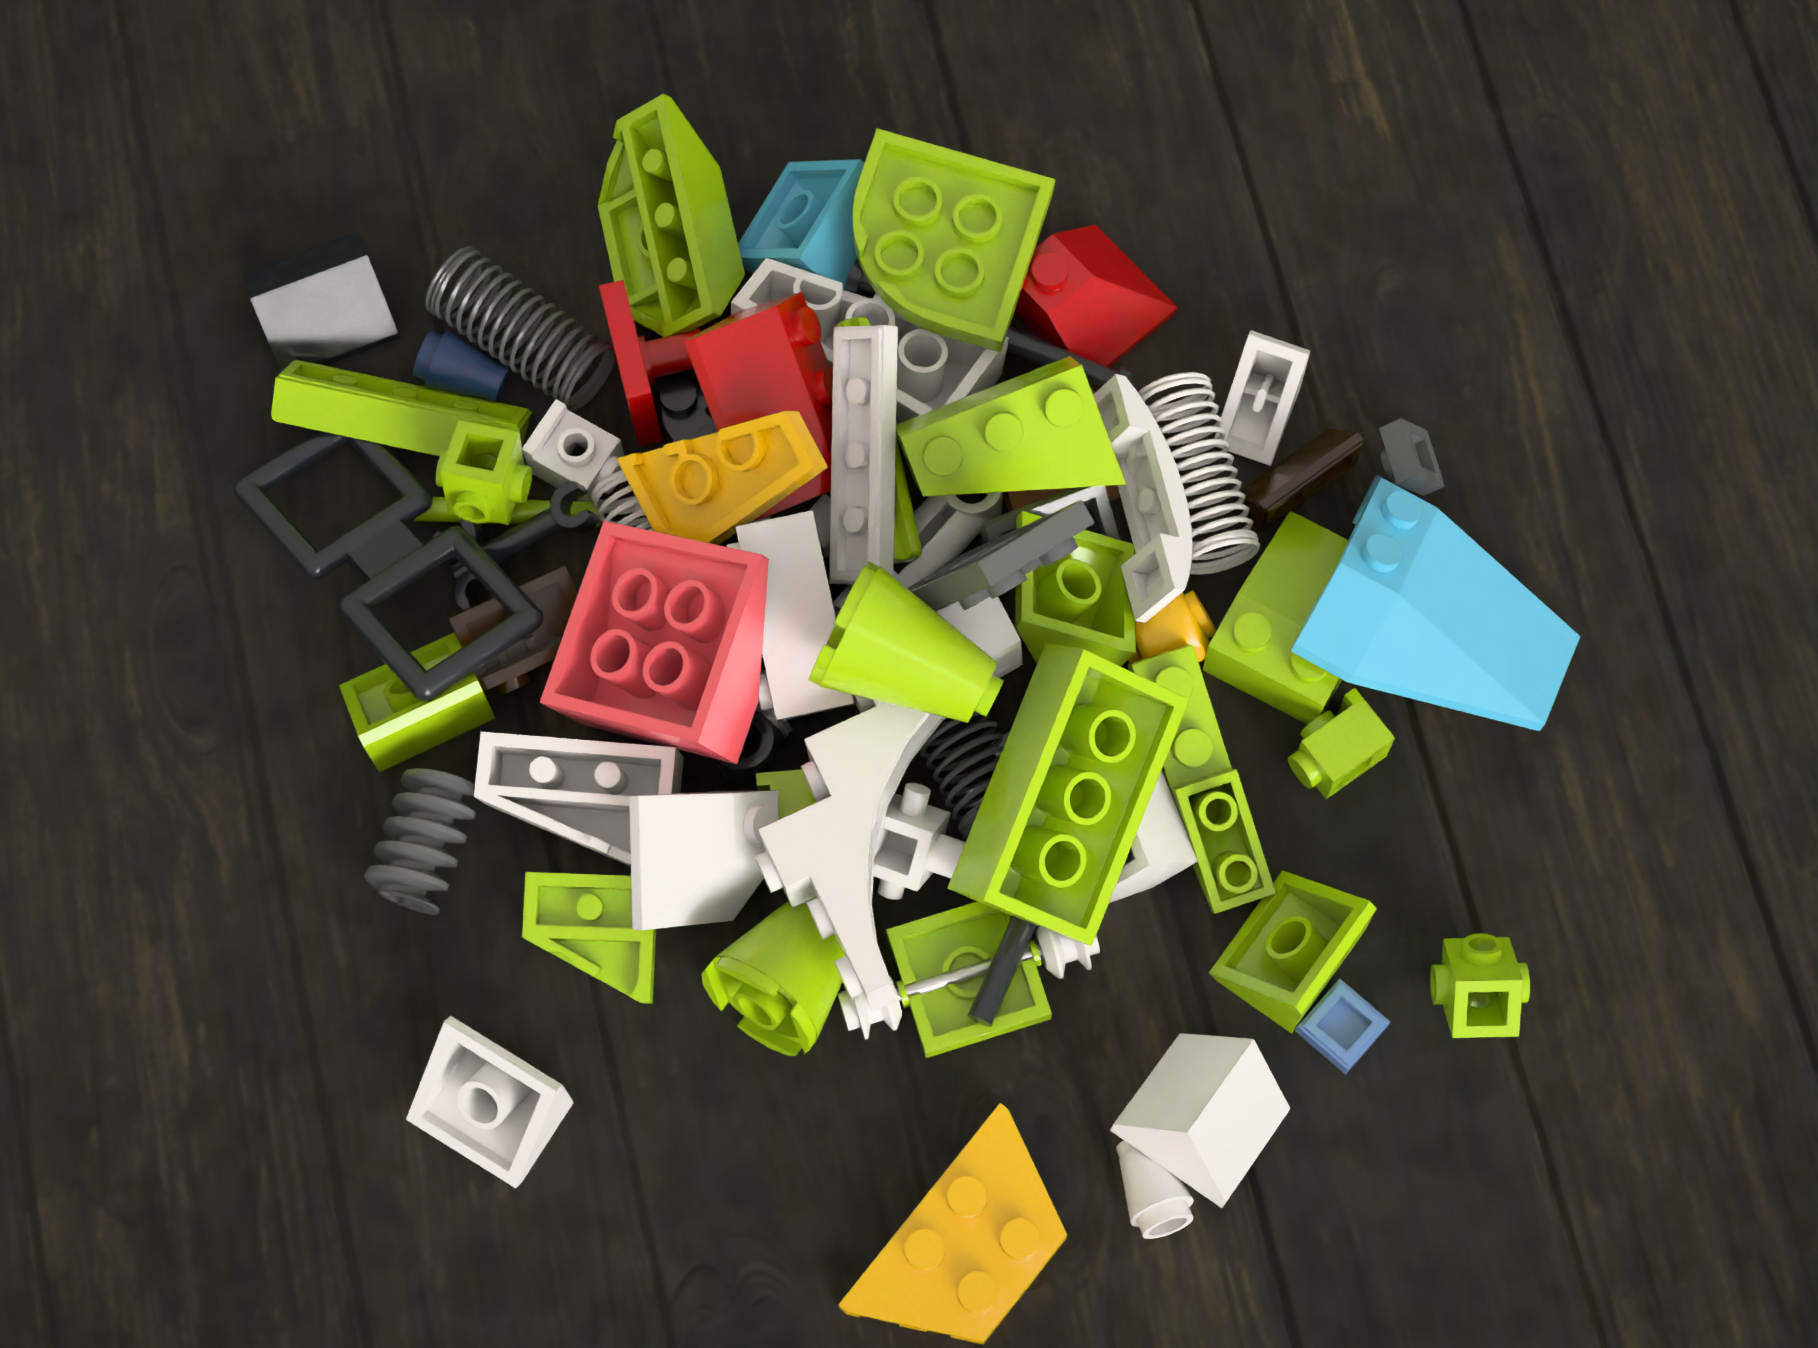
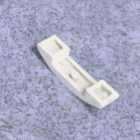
(1151, 500)

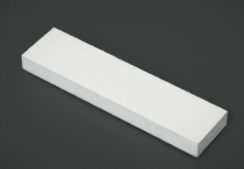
(863, 450)

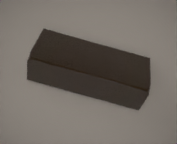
(1300, 476)

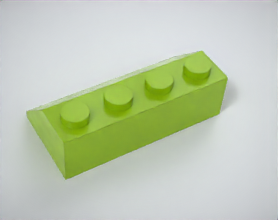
(1068, 792)

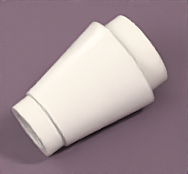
(1154, 1196)

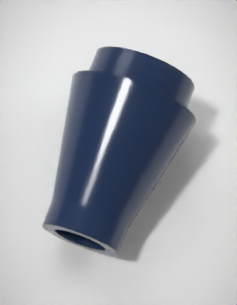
(458, 368)

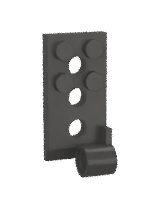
(1004, 561)

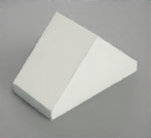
(1262, 396)

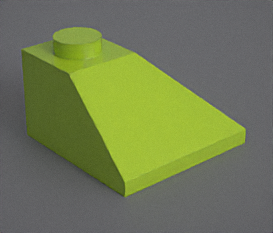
(1079, 599)

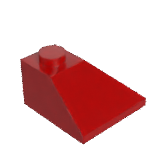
(1090, 296)

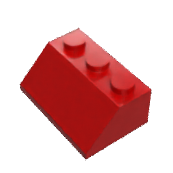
(766, 365)

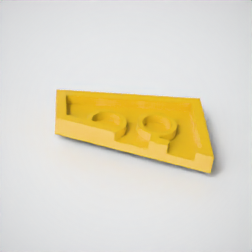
(723, 478)

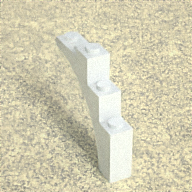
(857, 768)

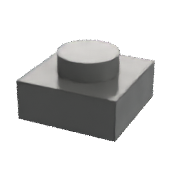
(1410, 457)

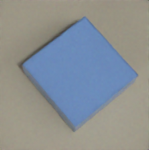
(1342, 1026)

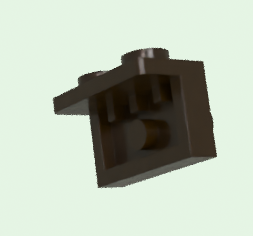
(554, 596)

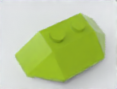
(668, 221)

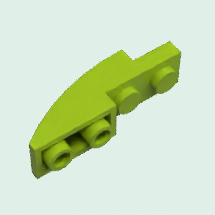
(1208, 789)

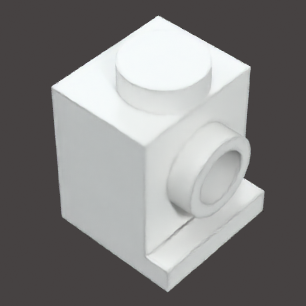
(555, 439)

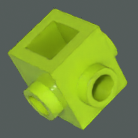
(483, 473)
(1480, 986)

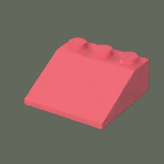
(664, 642)

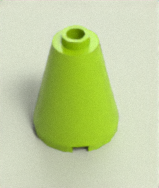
(904, 653)
(778, 979)

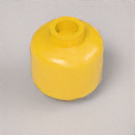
(1175, 625)

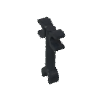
(522, 536)

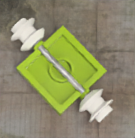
(943, 968)

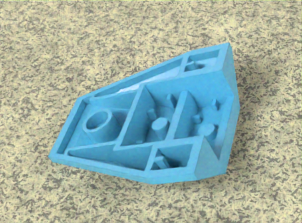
(1435, 617)

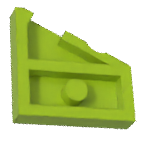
(590, 926)

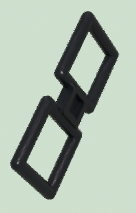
(389, 560)

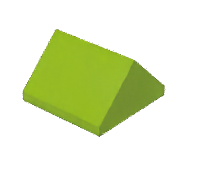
(400, 726)
(1292, 947)

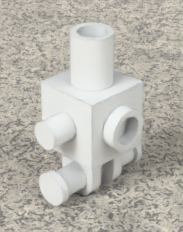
(913, 843)

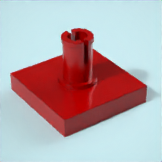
(641, 360)

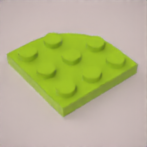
(947, 235)

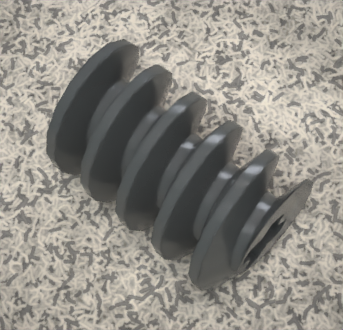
(420, 838)

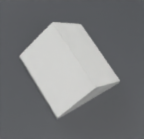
(487, 1103)
(1205, 1112)

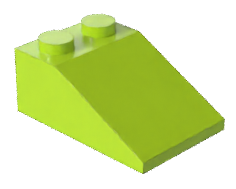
(1266, 617)

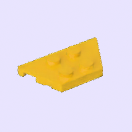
(967, 1243)

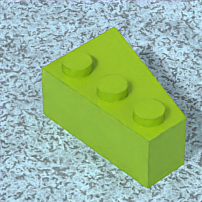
(1013, 437)

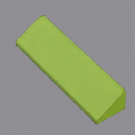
(383, 408)

